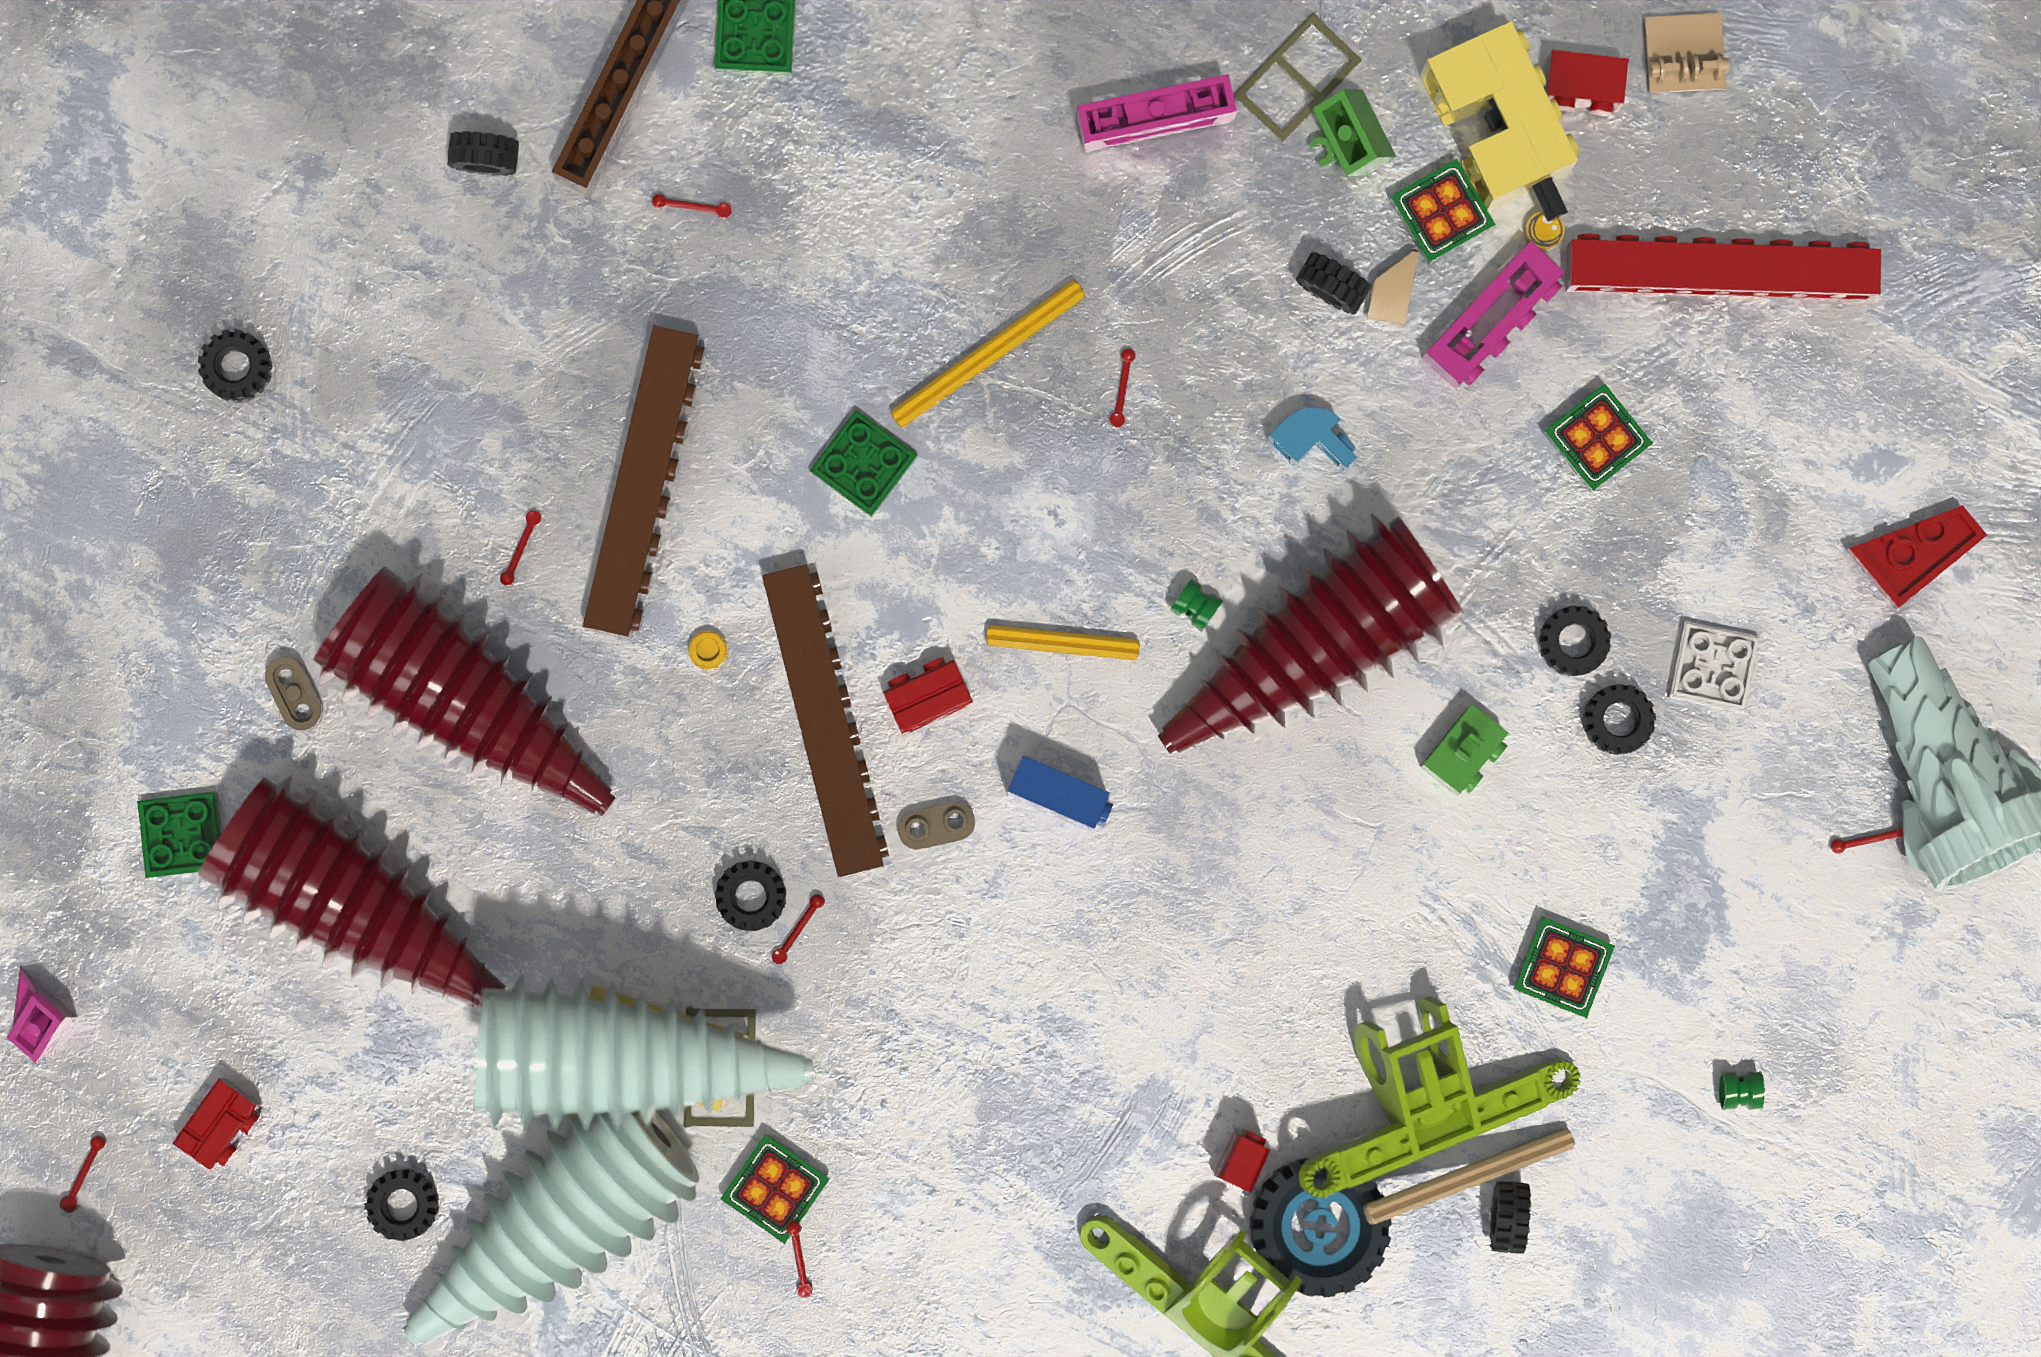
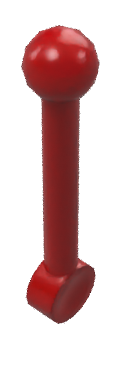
(722, 210)
(1117, 419)
(533, 519)
(1838, 846)
(780, 955)
(69, 1203)
(804, 1287)

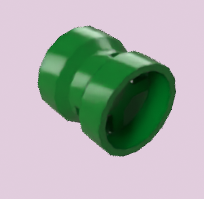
(1196, 605)
(1743, 1091)

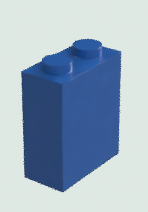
(1060, 795)

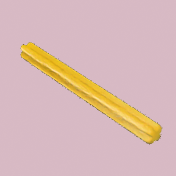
(987, 353)

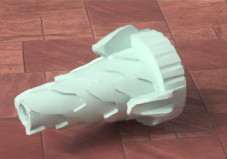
(1969, 799)

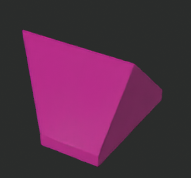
(37, 1018)

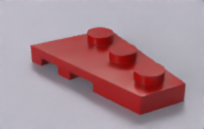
(1916, 554)

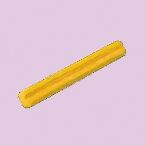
(1062, 642)

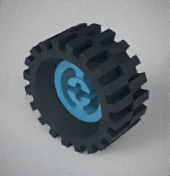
(1321, 1272)

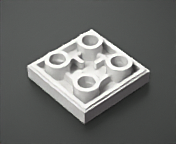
(1714, 667)

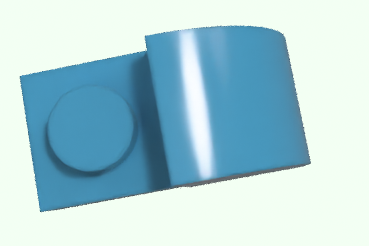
(1308, 429)

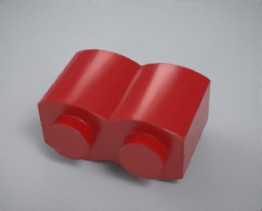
(1243, 1160)

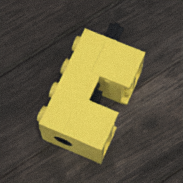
(1532, 145)

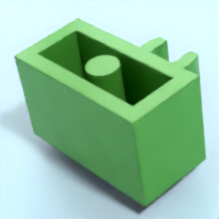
(1351, 134)
(1465, 750)

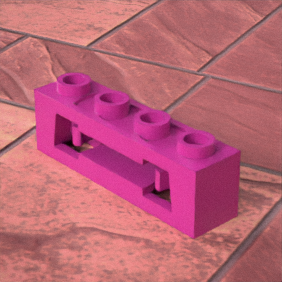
(1156, 113)
(1537, 270)

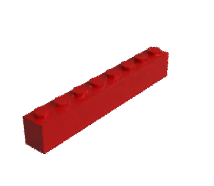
(1723, 269)

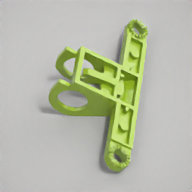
(1438, 1110)
(1201, 1306)

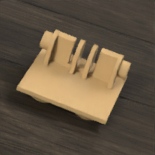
(1685, 53)

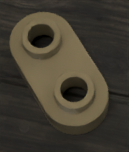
(293, 695)
(936, 826)

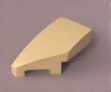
(1393, 290)

